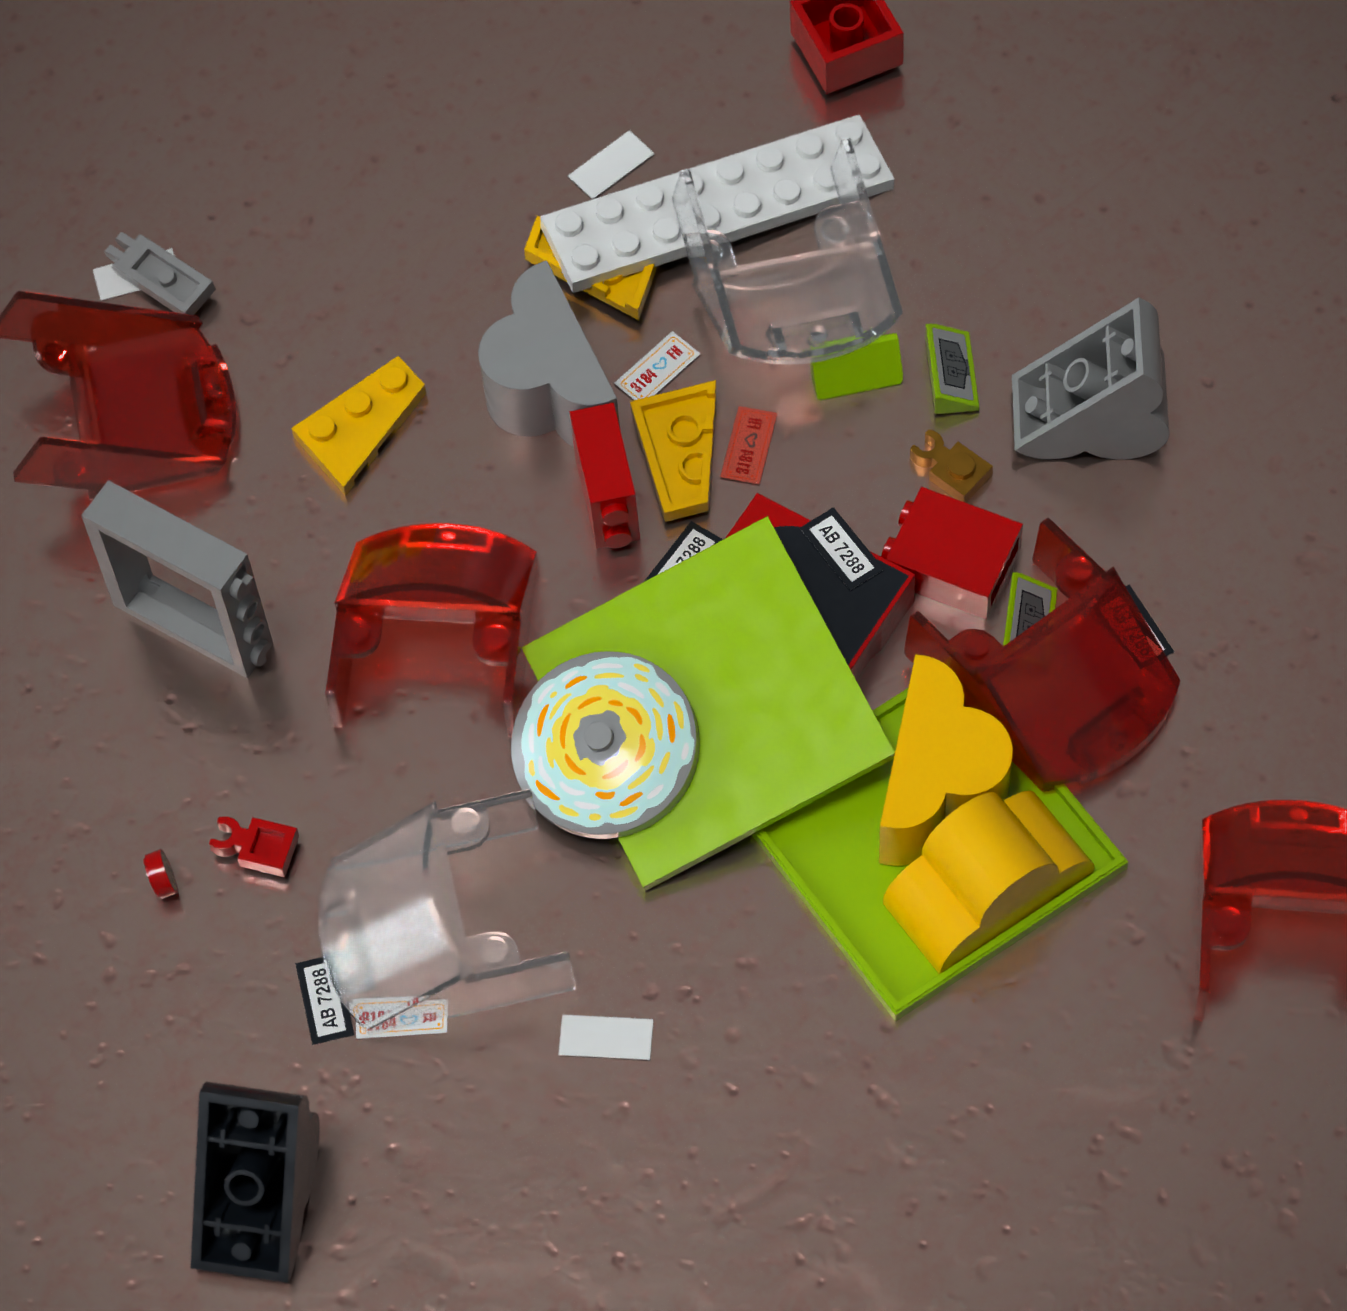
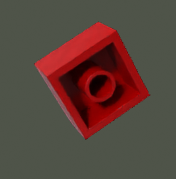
(846, 39)

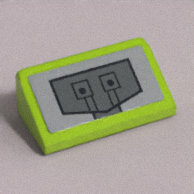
(951, 369)
(1027, 604)

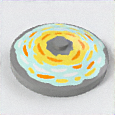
(605, 744)

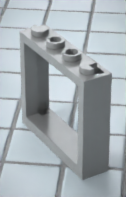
(129, 530)

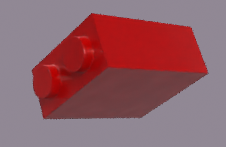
(605, 476)
(955, 550)

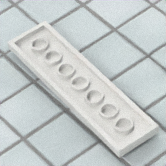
(736, 195)

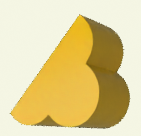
(939, 761)
(983, 875)

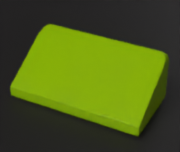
(863, 370)

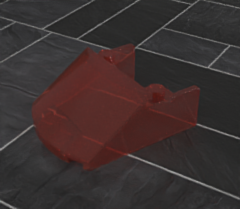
(144, 392)
(441, 577)
(1073, 687)
(1265, 858)

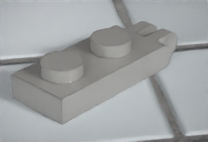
(160, 274)

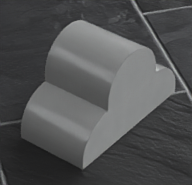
(540, 361)
(1096, 391)

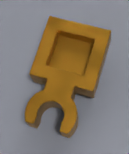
(953, 470)

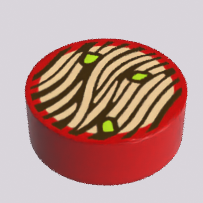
(160, 874)

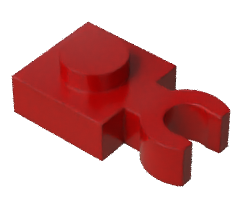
(261, 847)

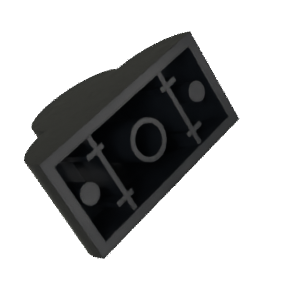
(251, 1180)

